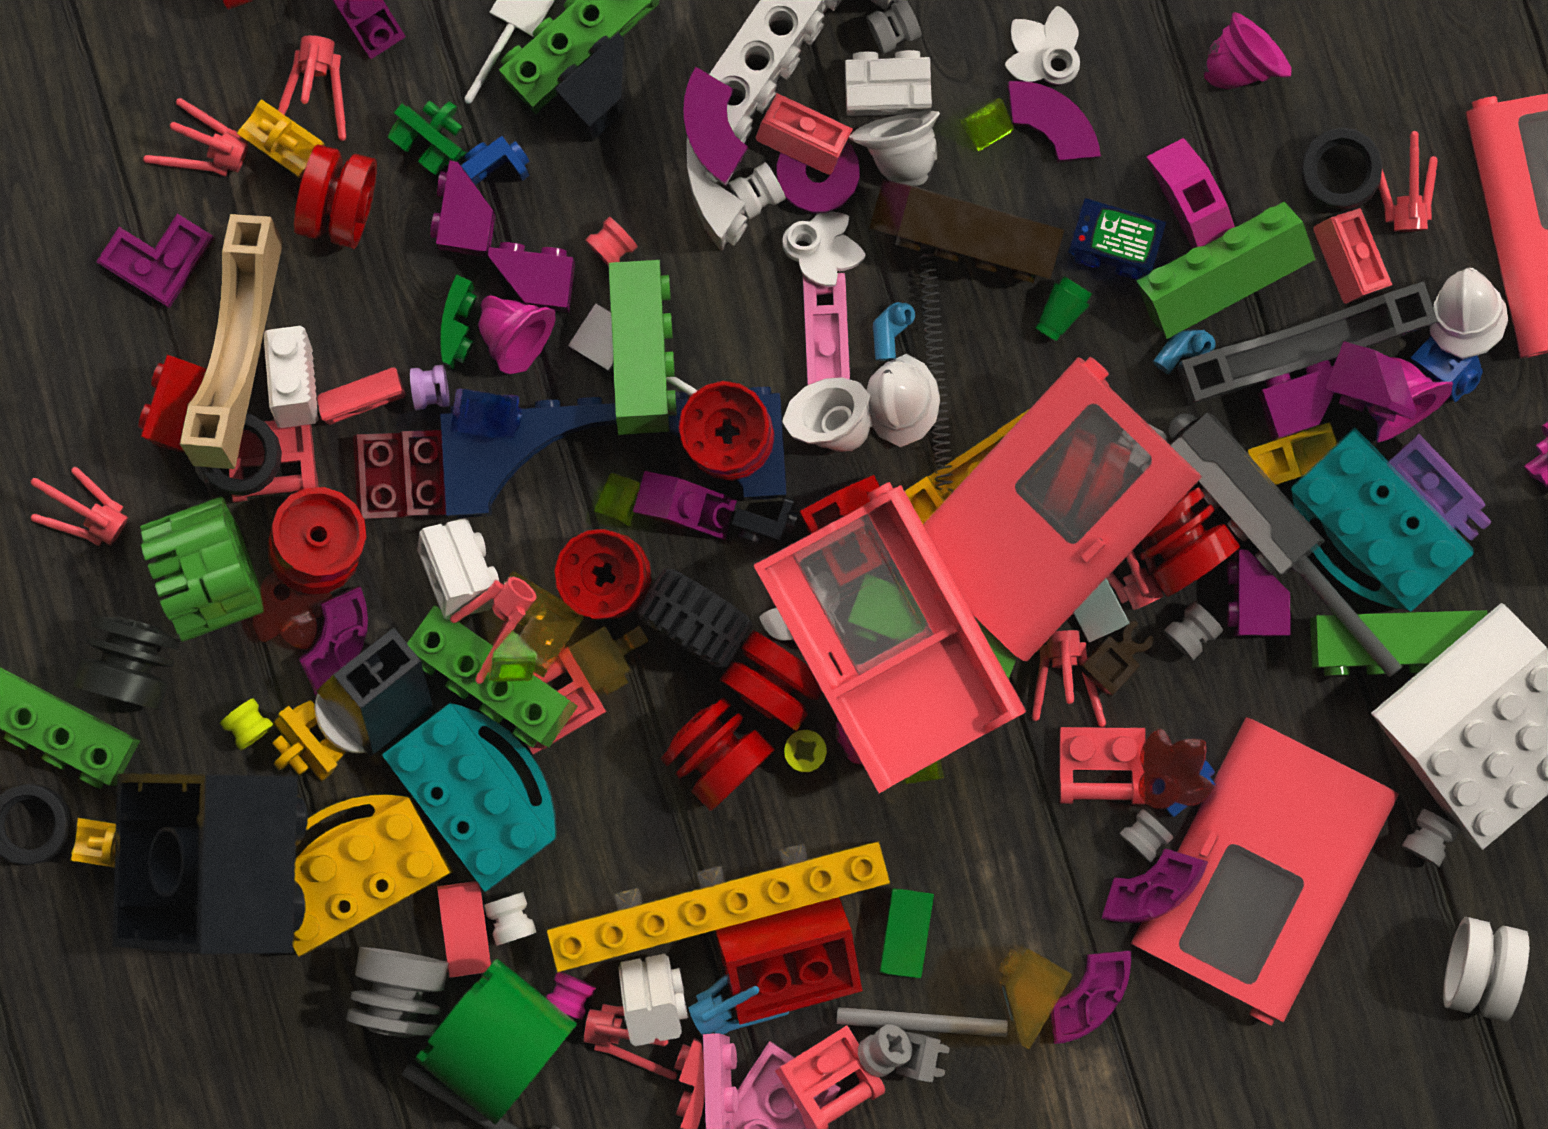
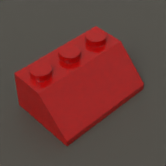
(792, 958)

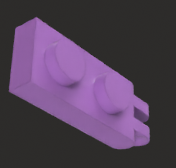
(1440, 486)

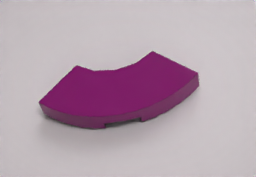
(1054, 118)
(709, 127)
(340, 637)
(1155, 891)
(1093, 998)

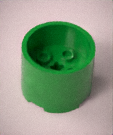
(495, 1041)

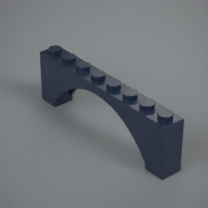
(481, 466)

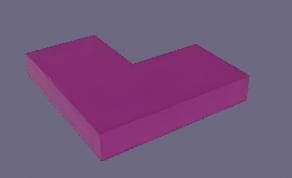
(159, 270)

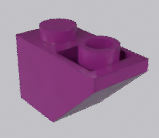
(371, 24)
(465, 216)
(536, 277)
(1371, 380)
(1296, 403)
(684, 505)
(1260, 600)

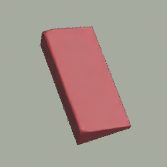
(803, 134)
(1352, 255)
(360, 396)

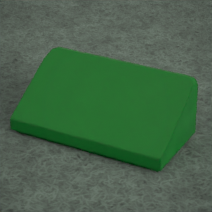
(906, 933)

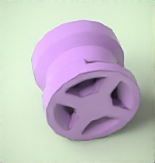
(425, 389)

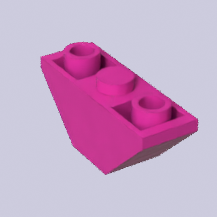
(1191, 193)

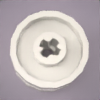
(1486, 969)

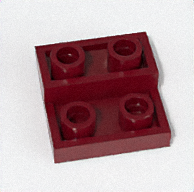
(399, 474)

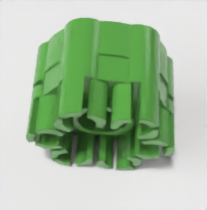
(202, 568)

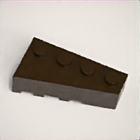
(966, 229)

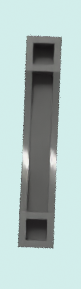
(1306, 344)

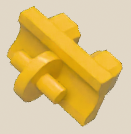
(279, 138)
(296, 728)
(95, 842)

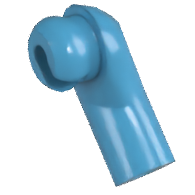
(888, 326)
(1182, 345)

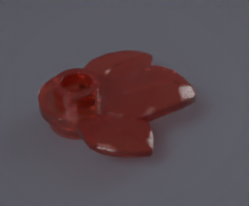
(290, 616)
(1178, 767)

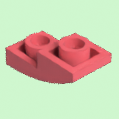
(464, 928)
(691, 1064)

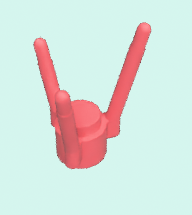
(314, 60)
(226, 150)
(1411, 211)
(103, 522)
(1140, 585)
(509, 604)
(1063, 650)
(604, 1028)

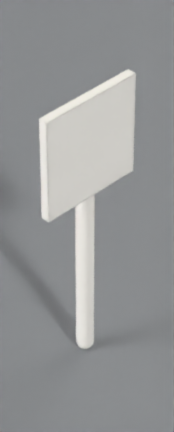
(517, 13)
(595, 343)

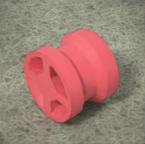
(611, 242)

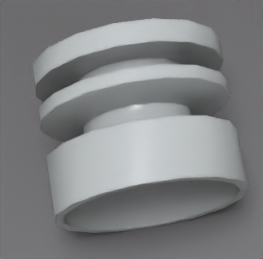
(397, 992)

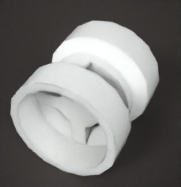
(764, 184)
(509, 918)

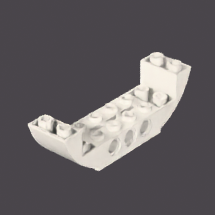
(718, 209)

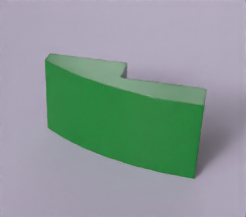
(454, 335)

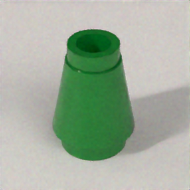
(1063, 308)

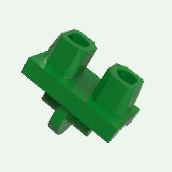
(412, 125)

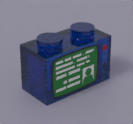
(1116, 239)

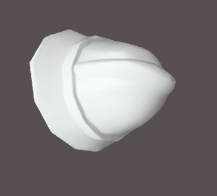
(901, 145)
(1468, 315)
(903, 400)
(830, 414)

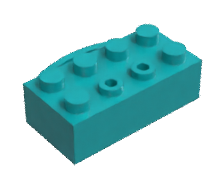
(1378, 524)
(475, 792)

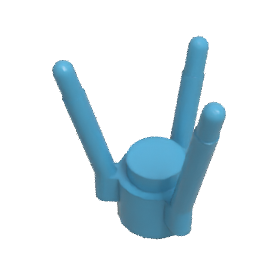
(713, 1012)

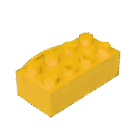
(364, 866)

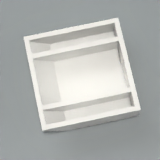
(1478, 726)

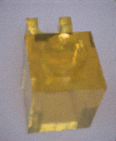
(603, 658)

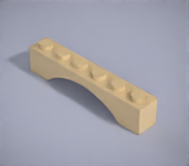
(221, 404)

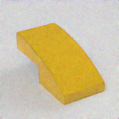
(1294, 454)

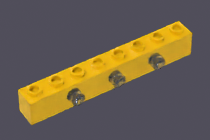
(717, 904)

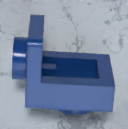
(486, 159)

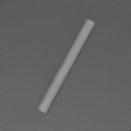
(922, 1022)

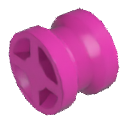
(571, 994)

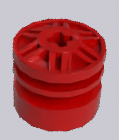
(708, 415)
(1186, 545)
(580, 584)
(716, 753)

